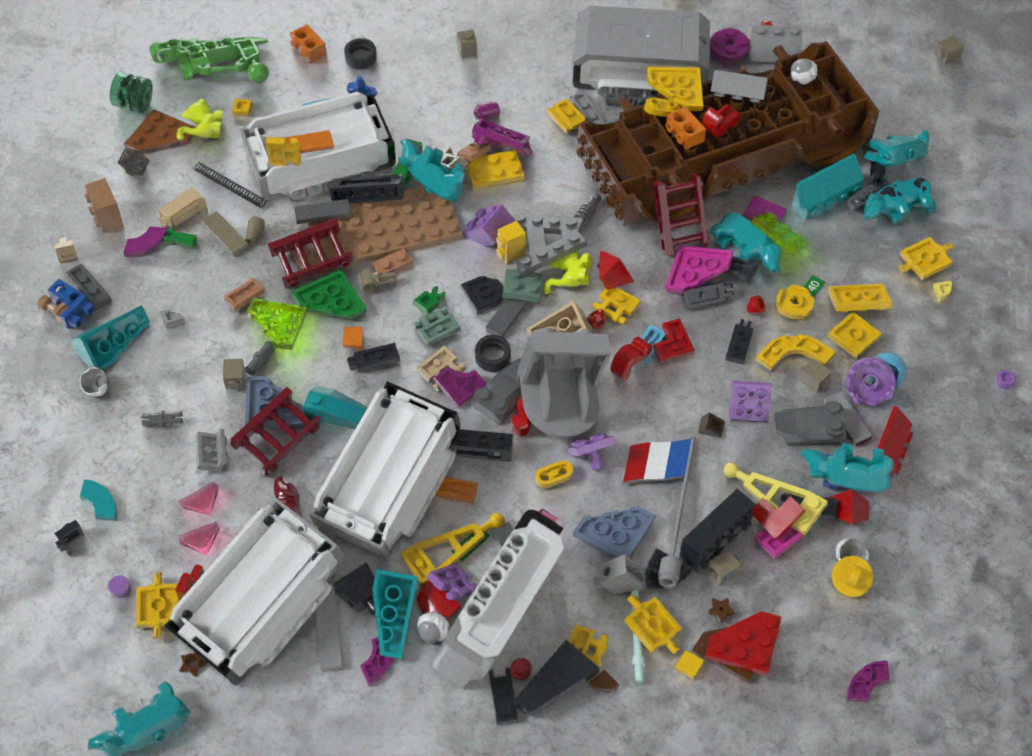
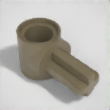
(371, 279)

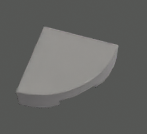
(171, 318)

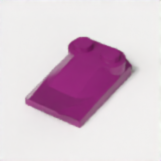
(489, 132)

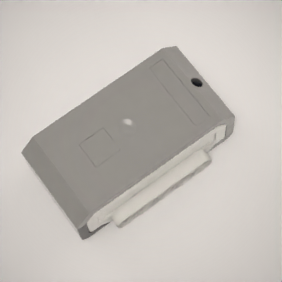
(621, 43)

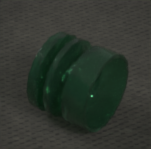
(131, 92)

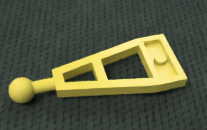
(811, 504)

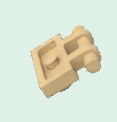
(437, 363)

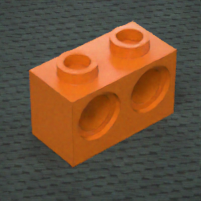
(308, 43)
(685, 128)

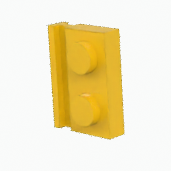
(566, 115)

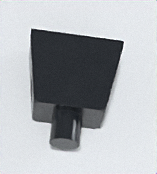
(357, 589)

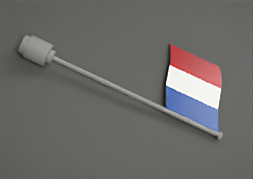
(659, 463)

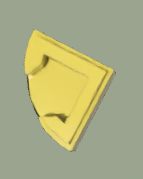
(942, 289)

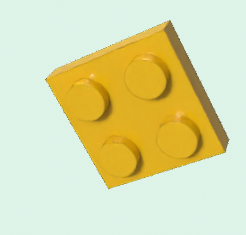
(854, 335)

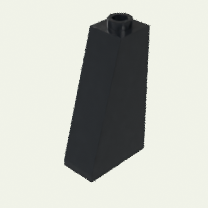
(557, 677)

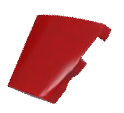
(435, 600)

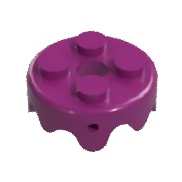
(729, 53)

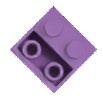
(485, 224)

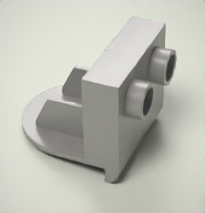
(561, 380)

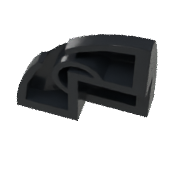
(653, 566)

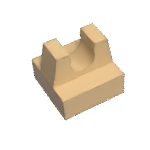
(65, 250)

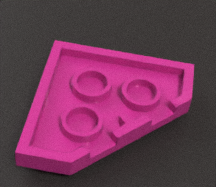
(696, 266)

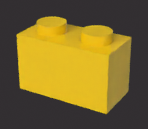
(511, 242)

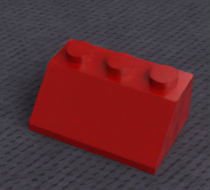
(895, 436)

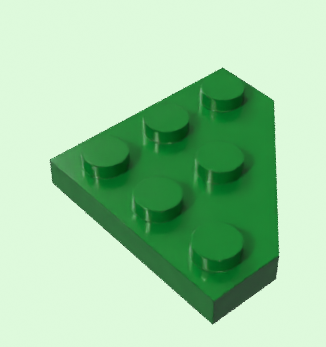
(331, 296)

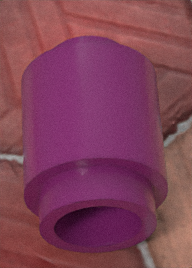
(487, 110)

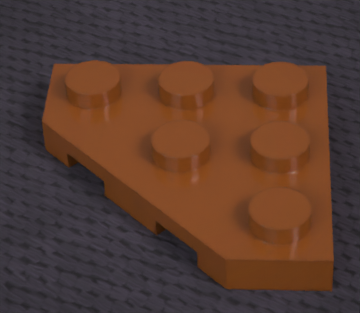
(157, 132)

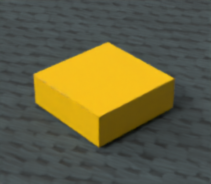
(242, 107)
(689, 664)

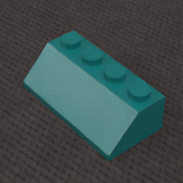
(828, 187)

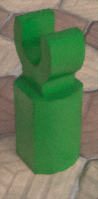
(180, 238)

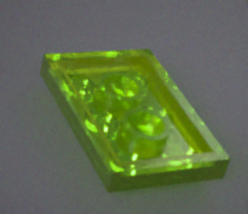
(780, 233)

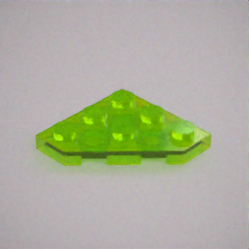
(277, 321)

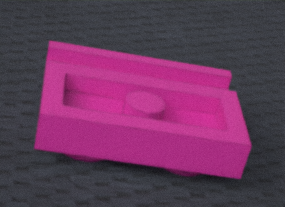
(777, 547)

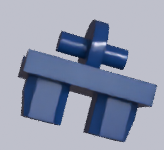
(361, 87)

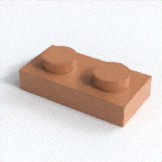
(393, 263)

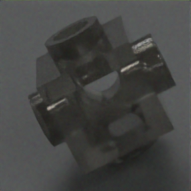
(133, 162)

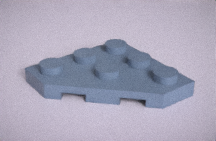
(262, 391)
(615, 531)

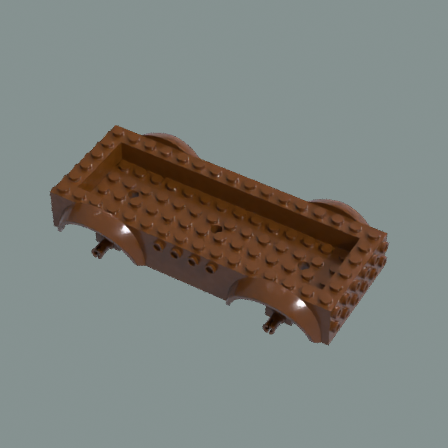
(790, 127)

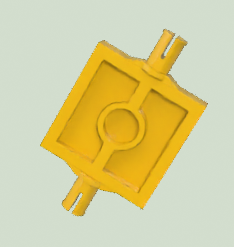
(926, 258)
(155, 605)
(653, 624)

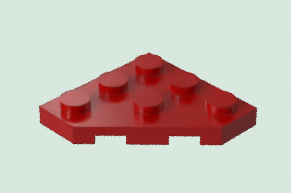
(746, 643)

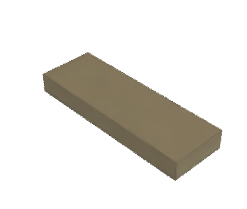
(225, 233)

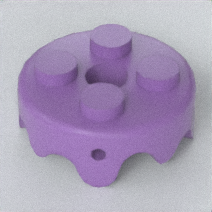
(870, 393)

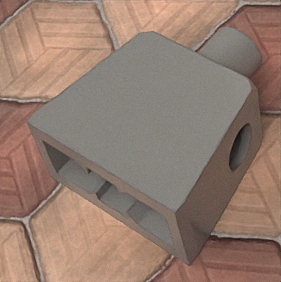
(620, 575)

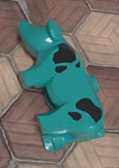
(899, 198)

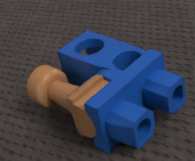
(72, 304)

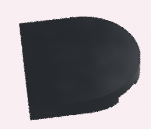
(483, 293)

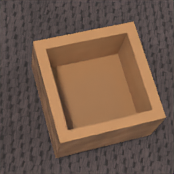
(103, 205)

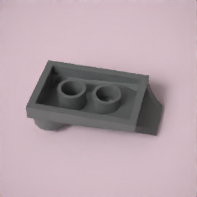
(500, 395)
(812, 424)

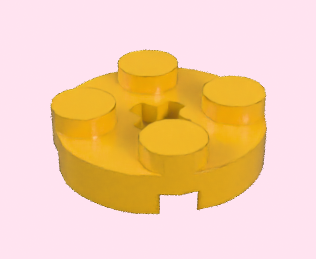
(794, 311)

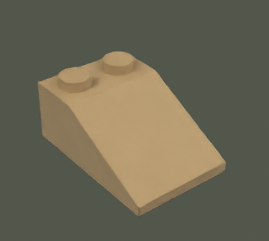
(564, 320)

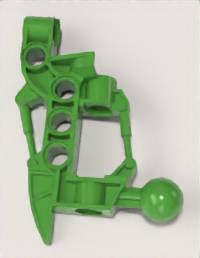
(197, 56)

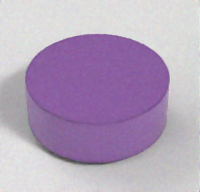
(1005, 379)
(119, 586)

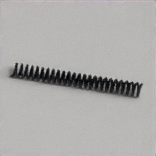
(231, 189)

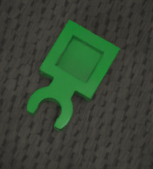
(429, 301)

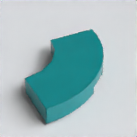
(101, 500)

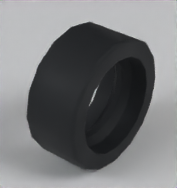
(360, 62)
(492, 341)

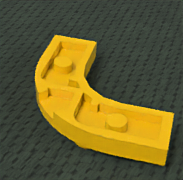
(800, 344)

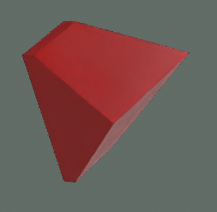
(612, 271)
(852, 507)

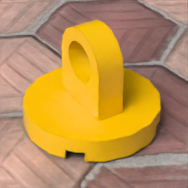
(852, 576)

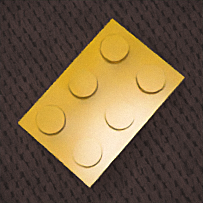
(495, 169)
(859, 297)

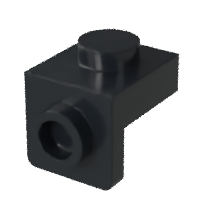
(67, 535)

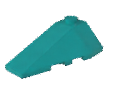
(105, 342)
(333, 407)
(393, 606)

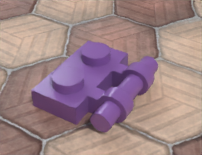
(453, 580)

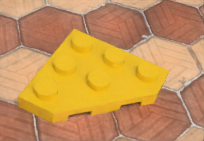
(678, 84)

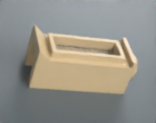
(181, 208)

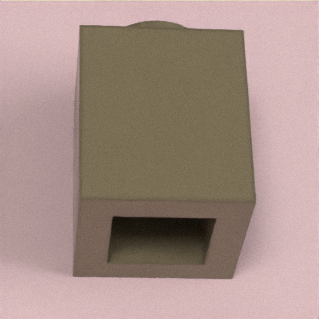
(467, 43)
(949, 50)
(234, 373)
(815, 376)
(724, 567)

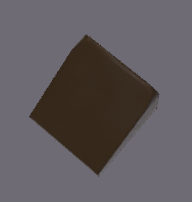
(711, 425)

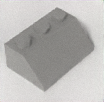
(766, 38)
(739, 85)

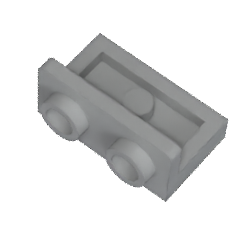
(211, 451)

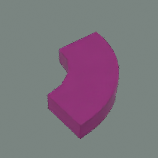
(140, 245)
(376, 665)
(867, 679)

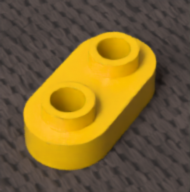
(660, 107)
(553, 474)

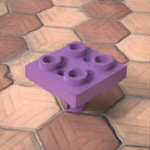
(750, 393)
(591, 448)

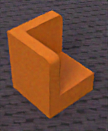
(353, 338)

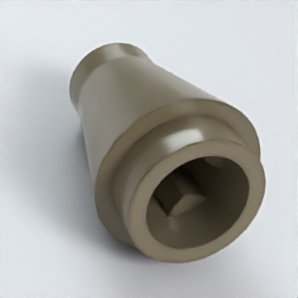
(254, 229)

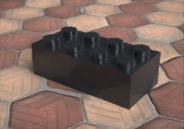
(717, 531)

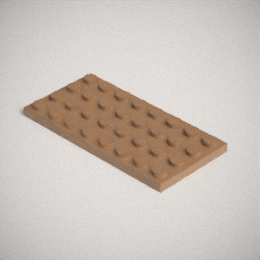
(388, 226)

